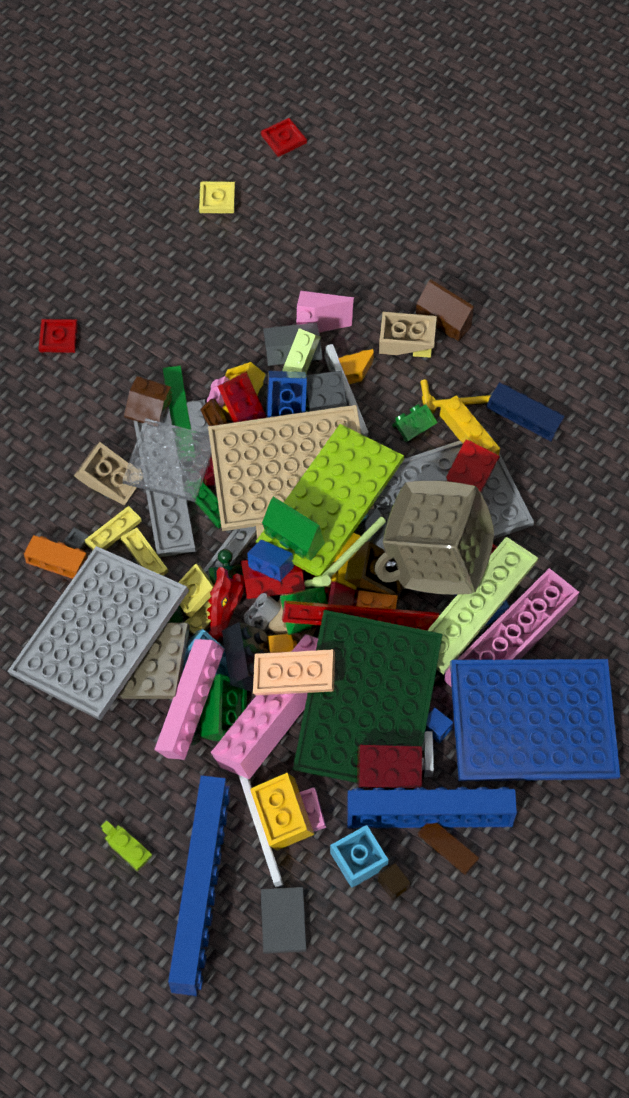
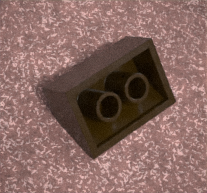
(362, 573)

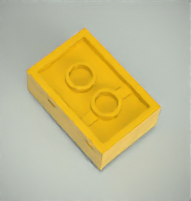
(282, 811)

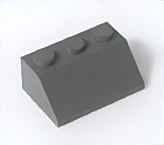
(280, 340)

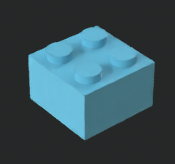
(358, 856)

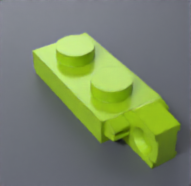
(126, 845)

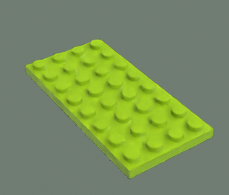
(339, 491)

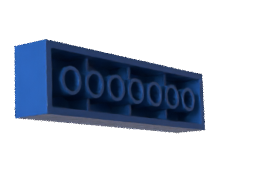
(420, 806)

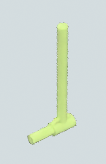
(325, 579)

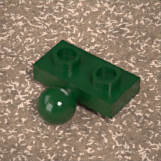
(225, 557)

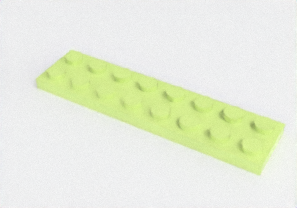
(470, 612)

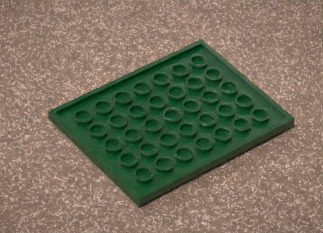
(378, 693)

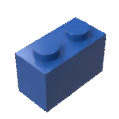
(270, 560)

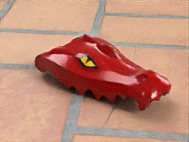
(224, 600)

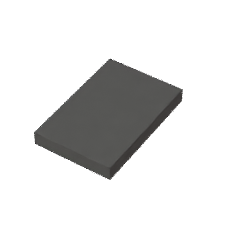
(283, 920)

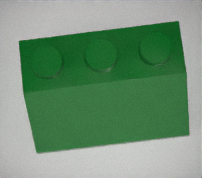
(292, 529)
(221, 708)

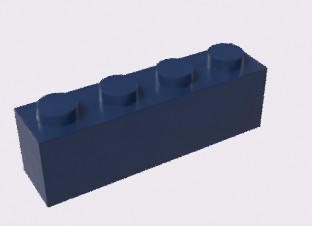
(525, 411)

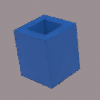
(438, 725)

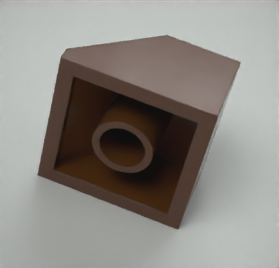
(147, 400)

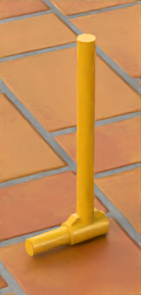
(433, 404)

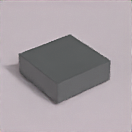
(76, 539)

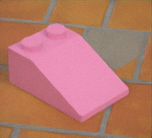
(327, 310)

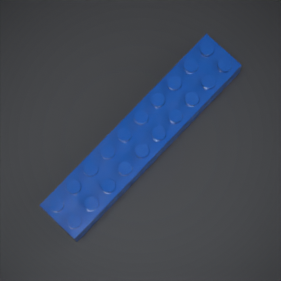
(198, 886)

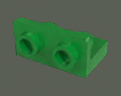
(415, 422)

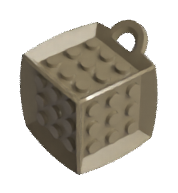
(438, 538)

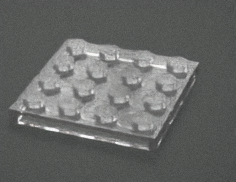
(169, 460)

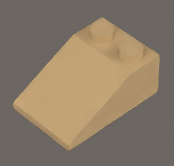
(406, 333)
(104, 473)

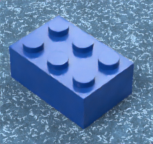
(286, 393)

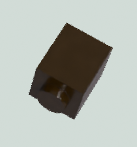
(393, 881)

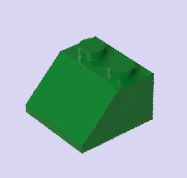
(311, 595)

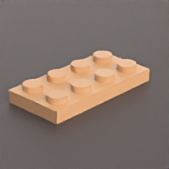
(294, 672)

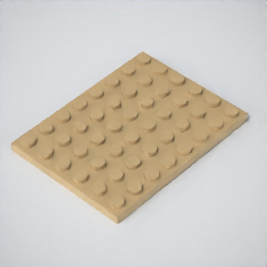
(268, 459)

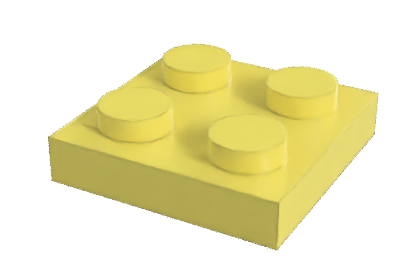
(217, 197)
(199, 590)

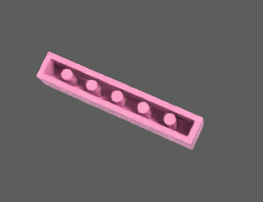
(189, 699)

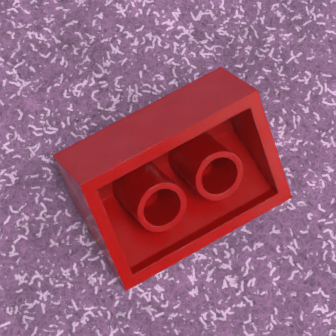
(259, 583)

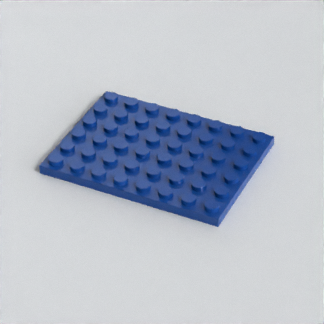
(534, 720)

